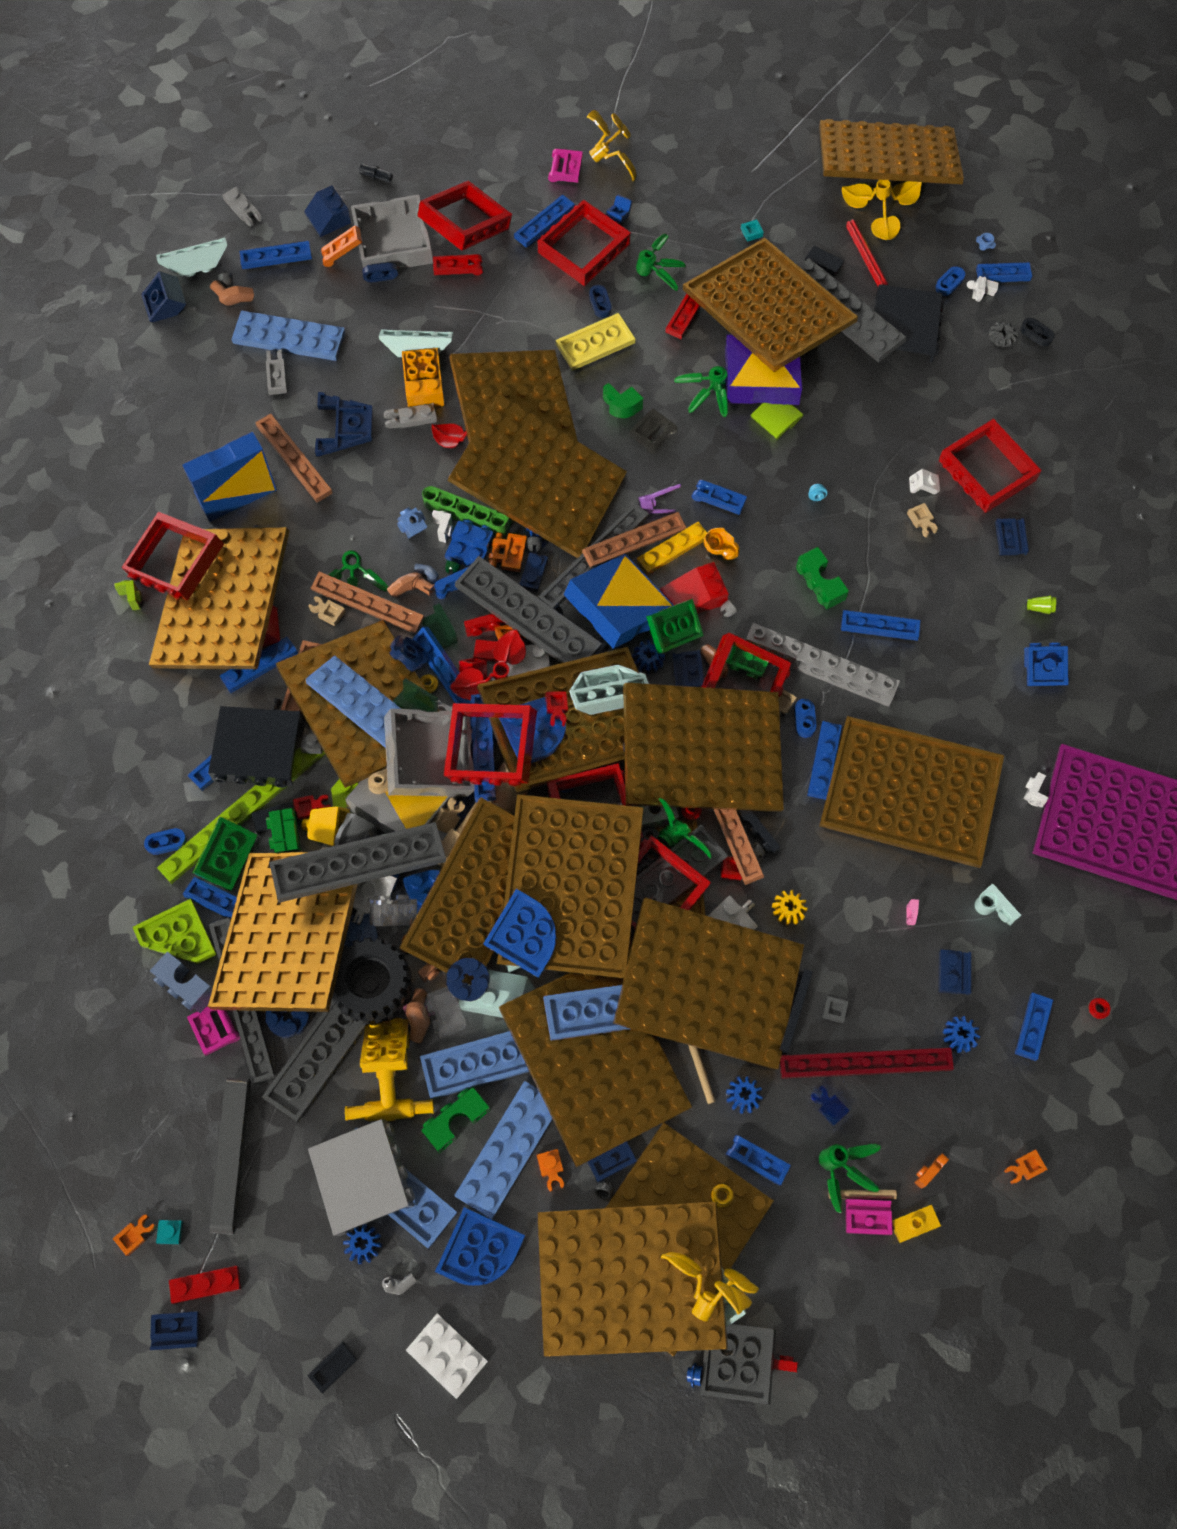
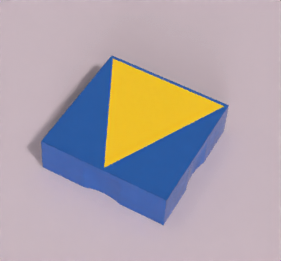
(230, 477)
(616, 599)

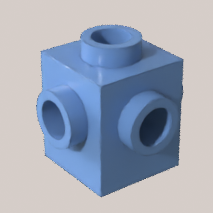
(409, 528)

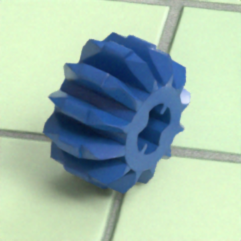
(640, 657)
(961, 1026)
(747, 1087)
(359, 1252)

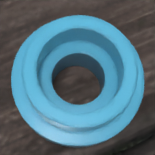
(817, 492)

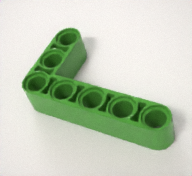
(459, 504)

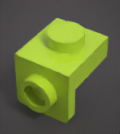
(130, 589)

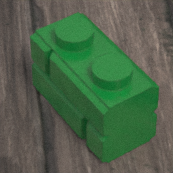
(284, 830)

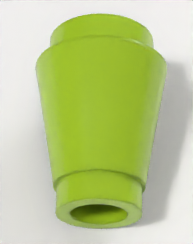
(1042, 604)

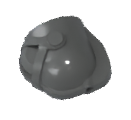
(354, 829)

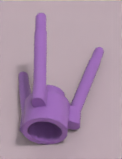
(648, 501)

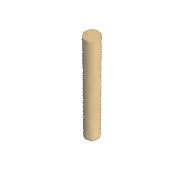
(702, 1074)
(866, 1194)

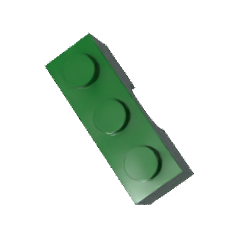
(828, 591)
(468, 1105)

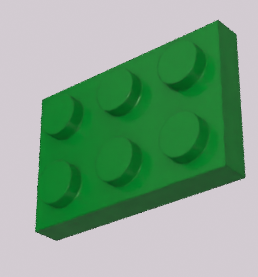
(675, 626)
(225, 853)

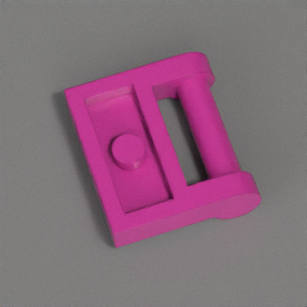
(571, 165)
(208, 1033)

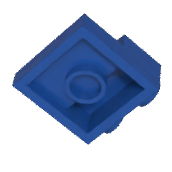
(469, 542)
(1046, 664)

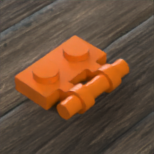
(513, 553)

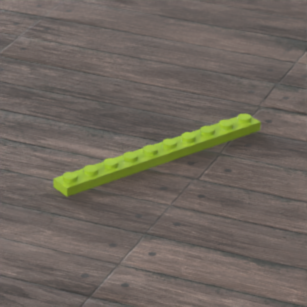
(237, 813)

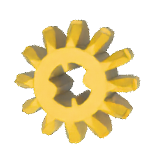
(797, 907)

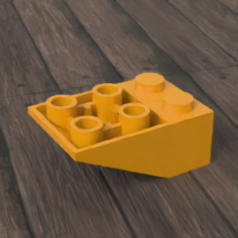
(422, 377)

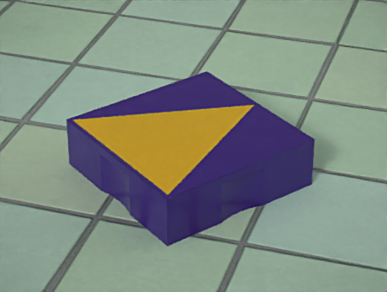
(754, 382)

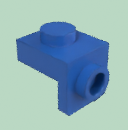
(620, 209)

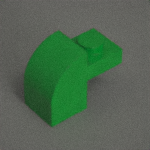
(624, 404)

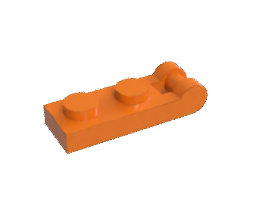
(341, 245)

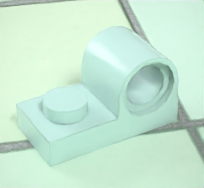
(998, 902)

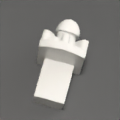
(981, 287)

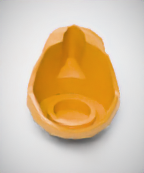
(722, 543)

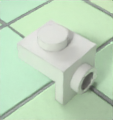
(924, 480)
(445, 528)
(1032, 794)

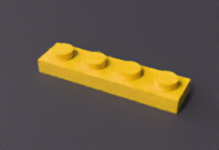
(672, 548)

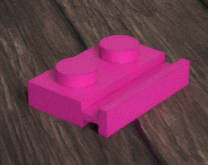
(868, 1217)

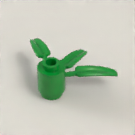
(647, 259)
(717, 382)
(368, 574)
(677, 831)
(836, 1157)

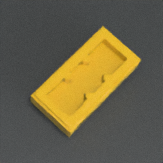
(915, 1223)

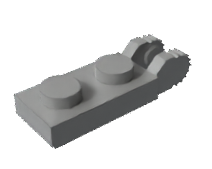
(241, 206)
(276, 374)
(410, 416)

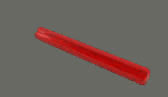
(866, 253)

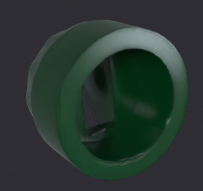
(453, 566)

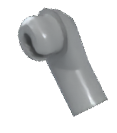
(397, 1286)

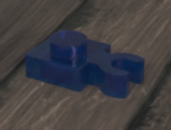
(831, 1108)

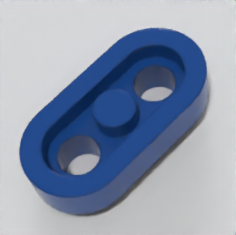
(947, 283)
(805, 717)
(166, 840)

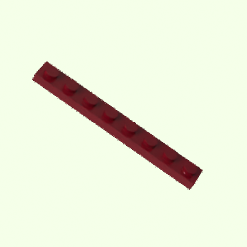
(866, 1063)

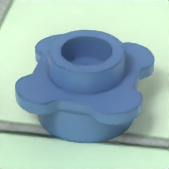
(986, 241)

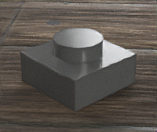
(835, 1009)

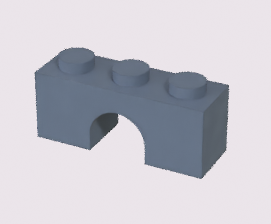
(171, 973)

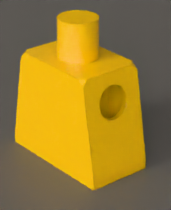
(324, 824)

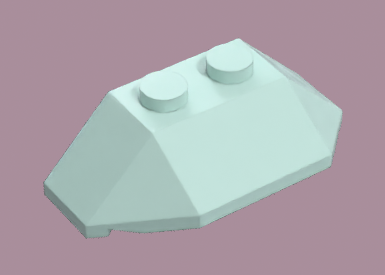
(194, 258)
(414, 340)
(602, 688)
(501, 989)

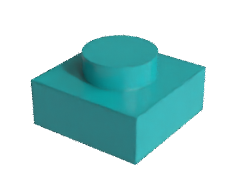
(752, 230)
(169, 1232)

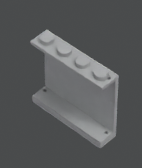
(361, 1176)

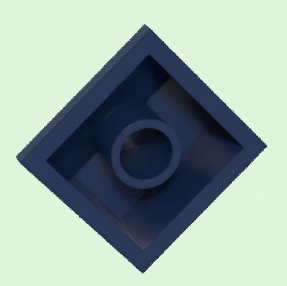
(327, 211)
(163, 297)

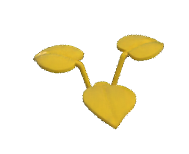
(601, 149)
(886, 227)
(707, 1301)

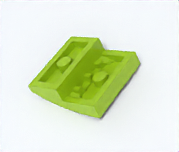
(776, 418)

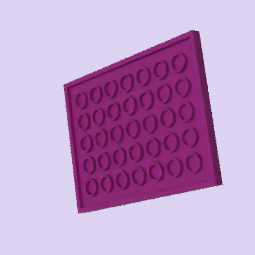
(1111, 821)

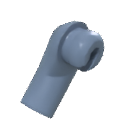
(428, 571)

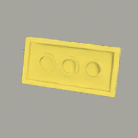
(595, 341)

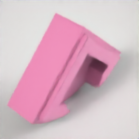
(912, 912)

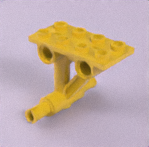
(384, 1052)

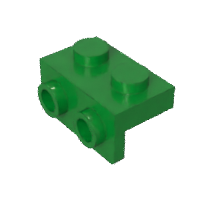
(741, 659)

